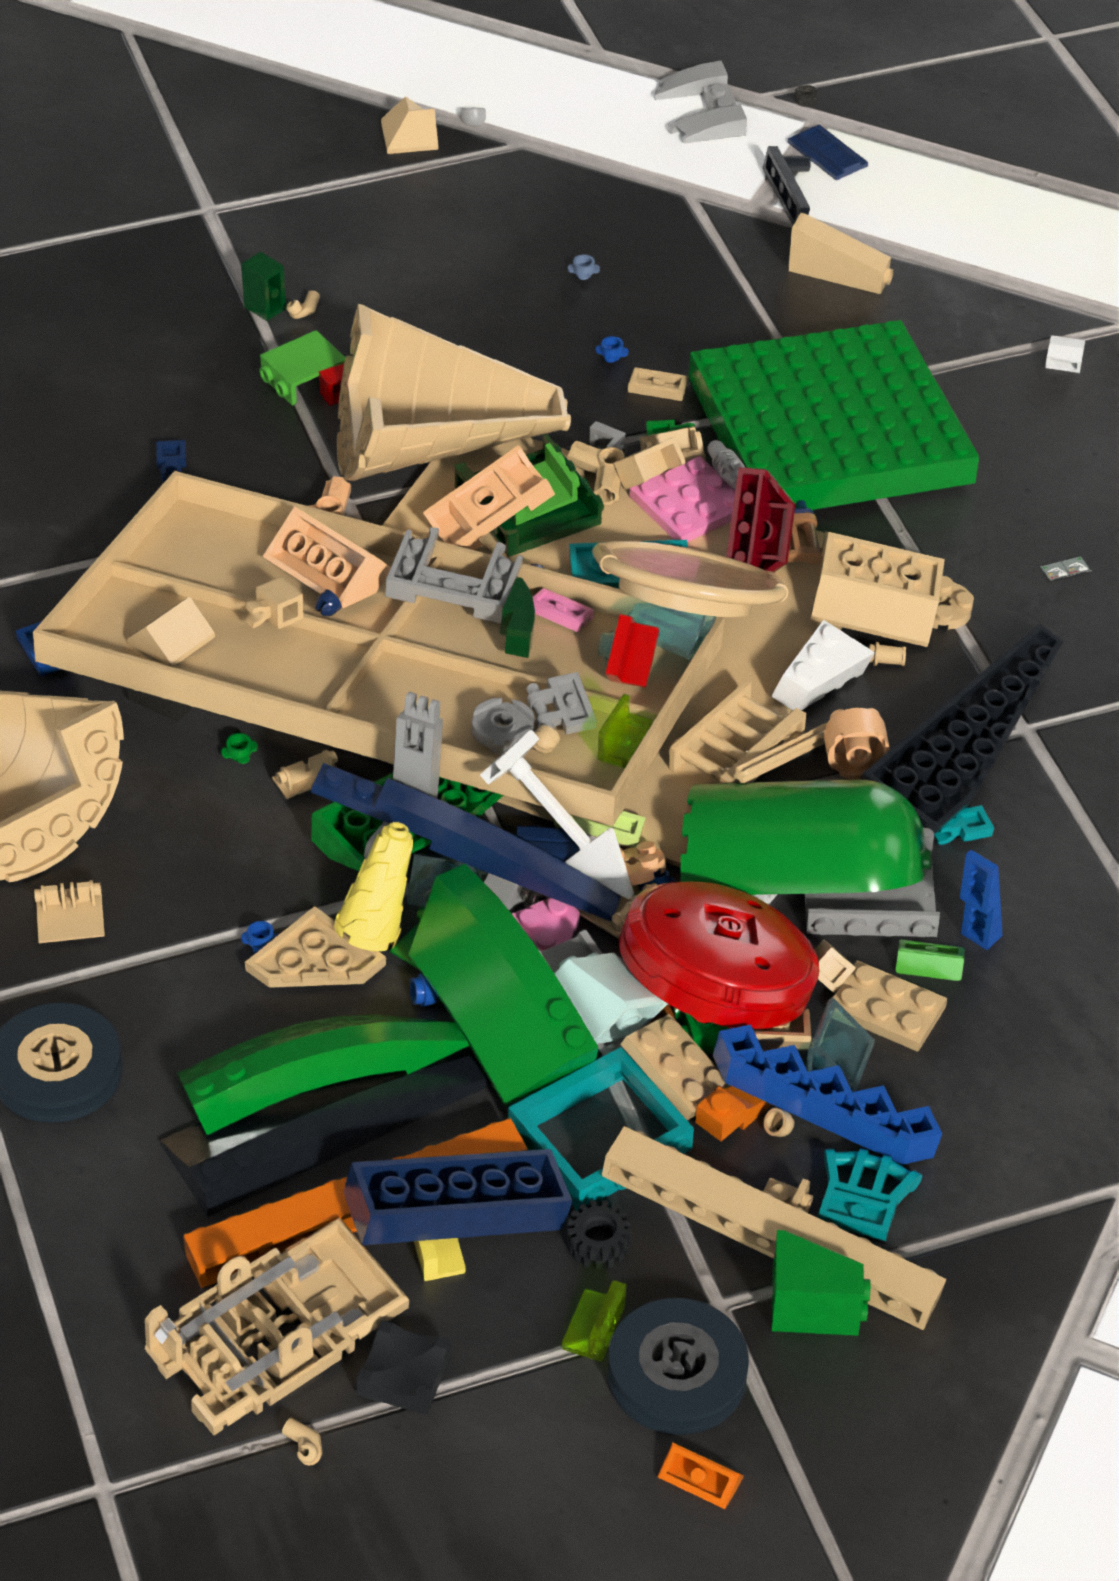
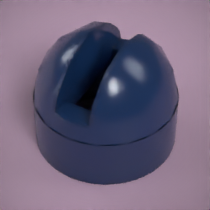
(328, 603)

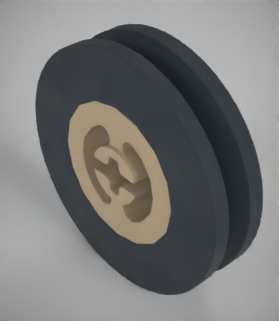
(87, 1058)

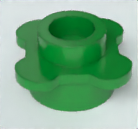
(239, 748)

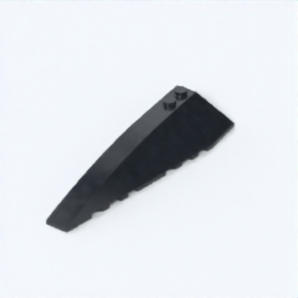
(955, 748)
(312, 1130)

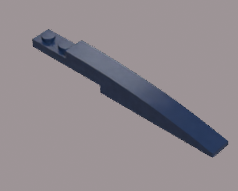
(468, 839)

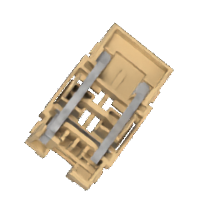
(325, 1283)

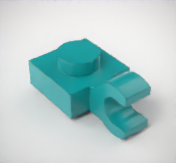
(970, 824)

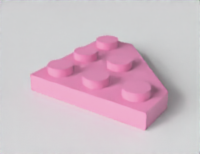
(548, 922)

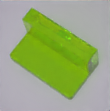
(621, 734)
(595, 1322)

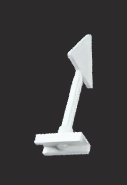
(597, 857)

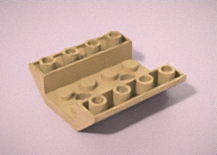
(876, 592)

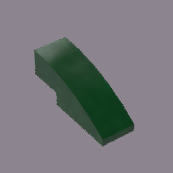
(518, 620)

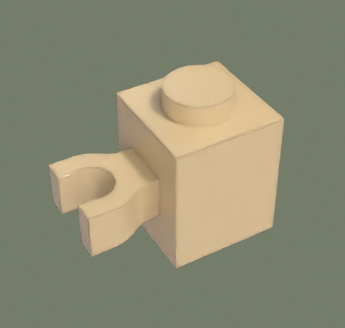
(276, 603)

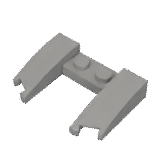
(724, 116)
(413, 577)

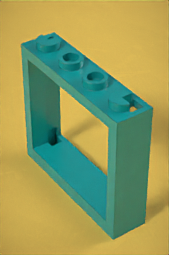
(580, 1086)

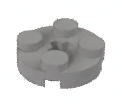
(499, 737)

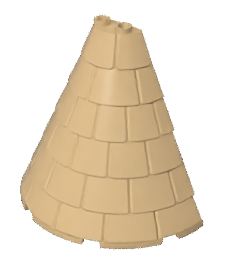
(427, 399)
(53, 776)

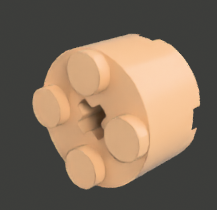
(855, 741)

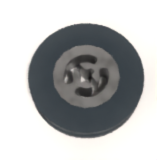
(654, 1390)

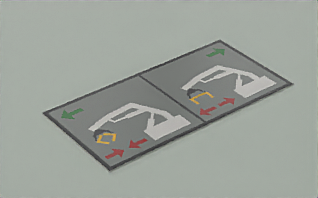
(1065, 568)

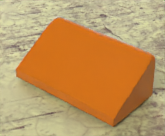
(700, 1475)

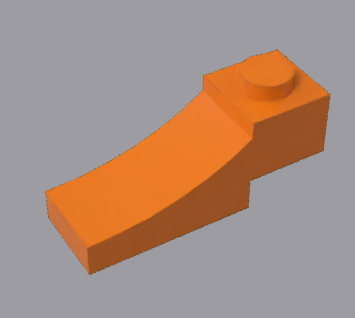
(727, 1110)

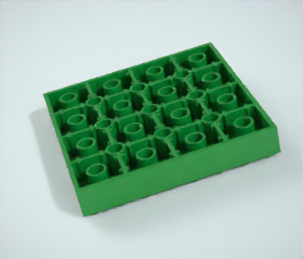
(835, 414)

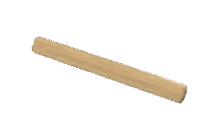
(780, 754)

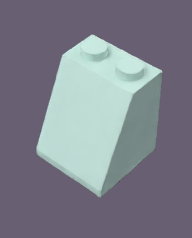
(607, 995)

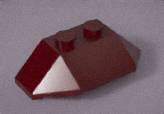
(760, 521)

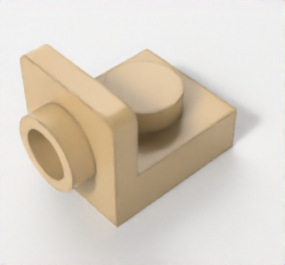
(789, 1194)

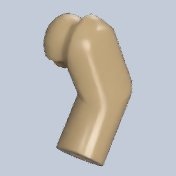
(307, 308)
(308, 1441)

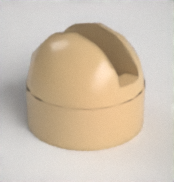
(547, 739)
(778, 1118)

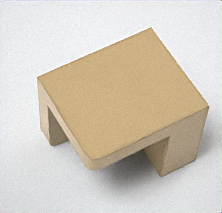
(833, 966)

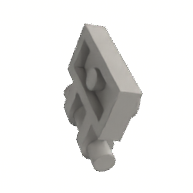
(570, 701)

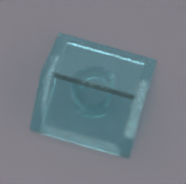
(840, 1042)

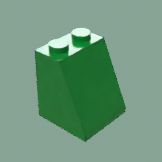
(816, 1289)

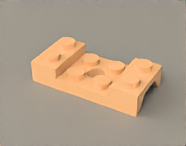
(512, 484)

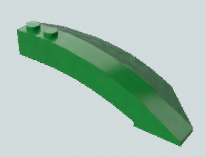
(498, 988)
(310, 1058)

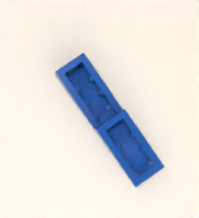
(982, 896)

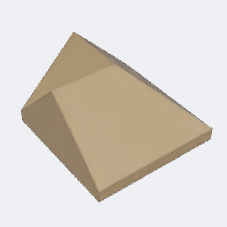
(409, 128)

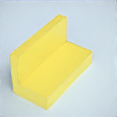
(440, 1258)

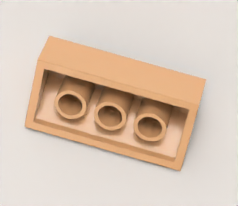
(325, 559)

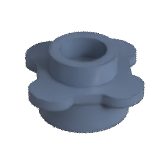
(583, 267)

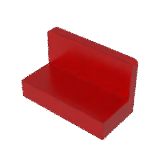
(632, 652)

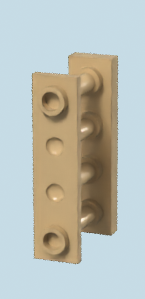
(724, 716)

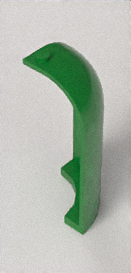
(803, 837)

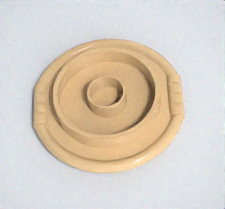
(688, 578)

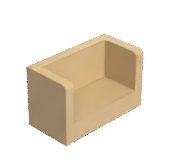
(649, 462)

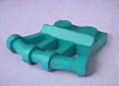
(859, 1208)

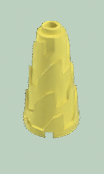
(375, 899)

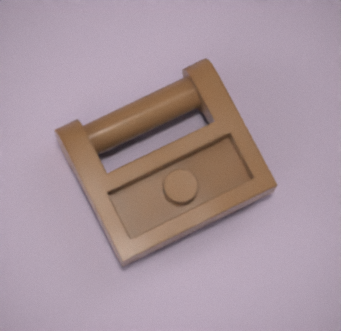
(812, 552)

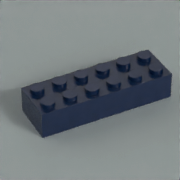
(456, 1196)

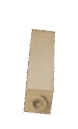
(836, 257)

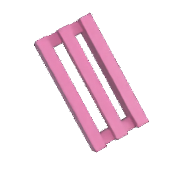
(562, 610)

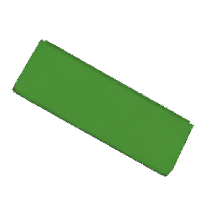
(930, 960)

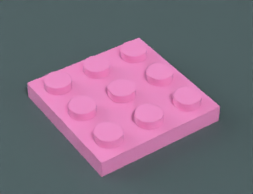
(686, 500)

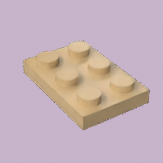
(890, 1005)
(674, 1063)

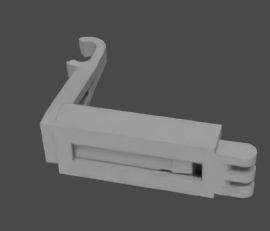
(416, 749)

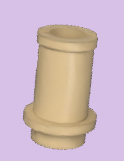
(887, 654)

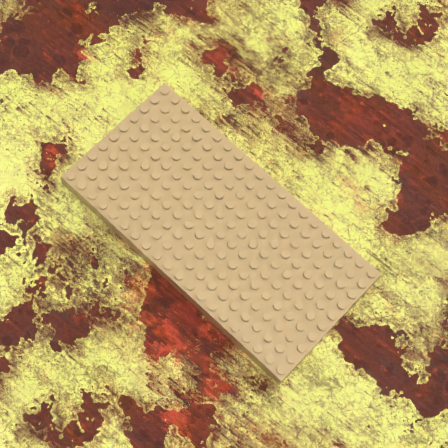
(350, 671)

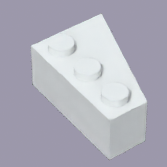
(821, 666)

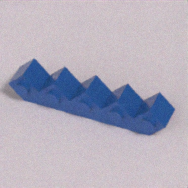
(825, 1098)

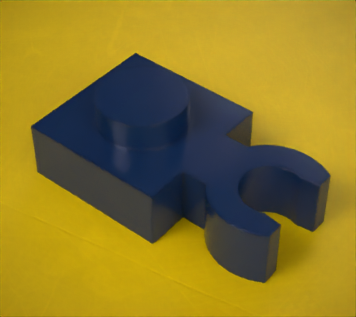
(170, 457)

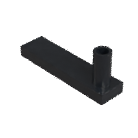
(779, 172)

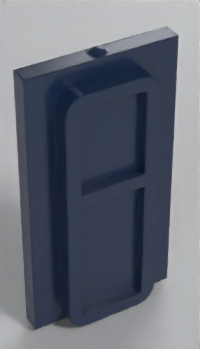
(828, 152)

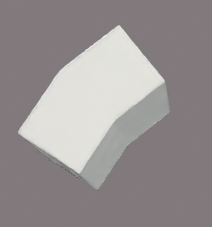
(1065, 354)

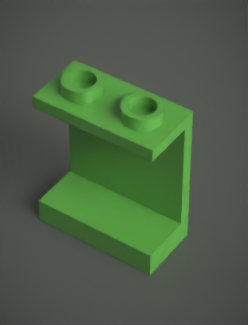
(298, 363)
(560, 479)

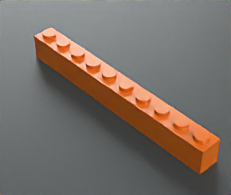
(306, 1212)

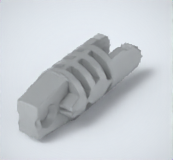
(725, 462)

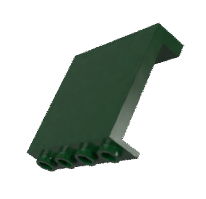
(550, 526)

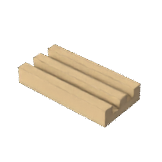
(658, 384)

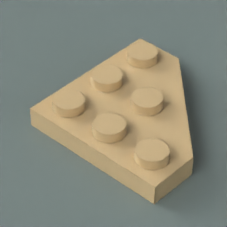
(313, 956)

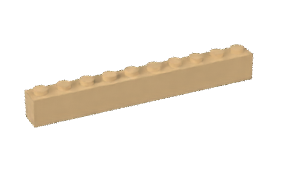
(756, 1215)

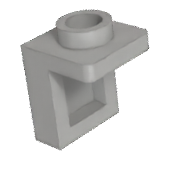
(605, 436)

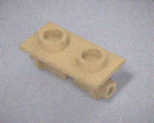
(300, 776)

